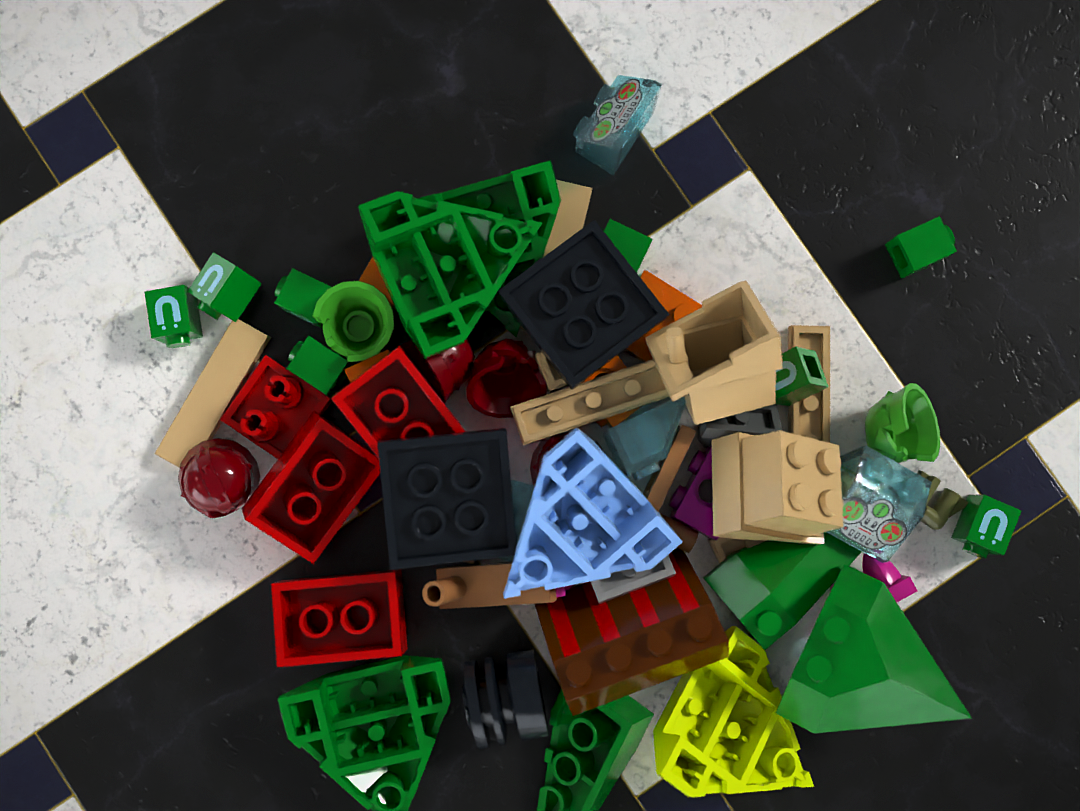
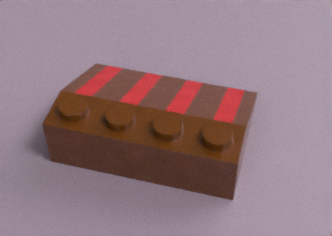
(632, 639)

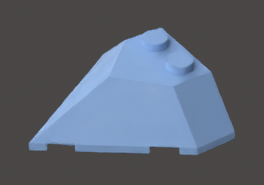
(585, 522)

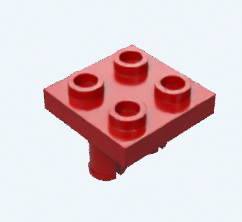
(273, 407)

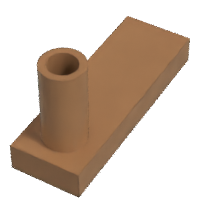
(662, 480)
(478, 587)

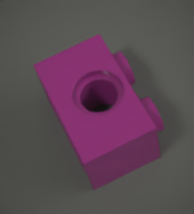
(686, 502)

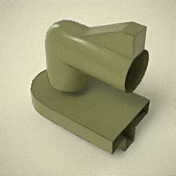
(945, 507)

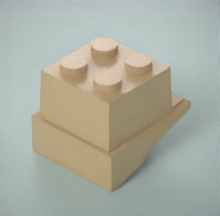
(720, 356)
(776, 487)

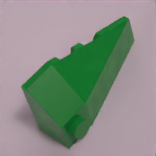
(778, 583)
(589, 752)

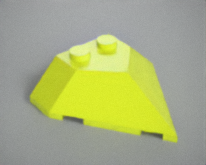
(725, 728)

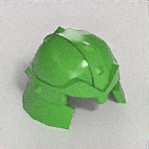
(355, 320)
(904, 426)

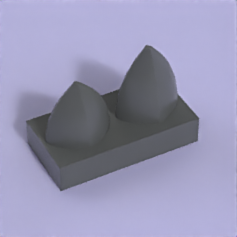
(752, 422)

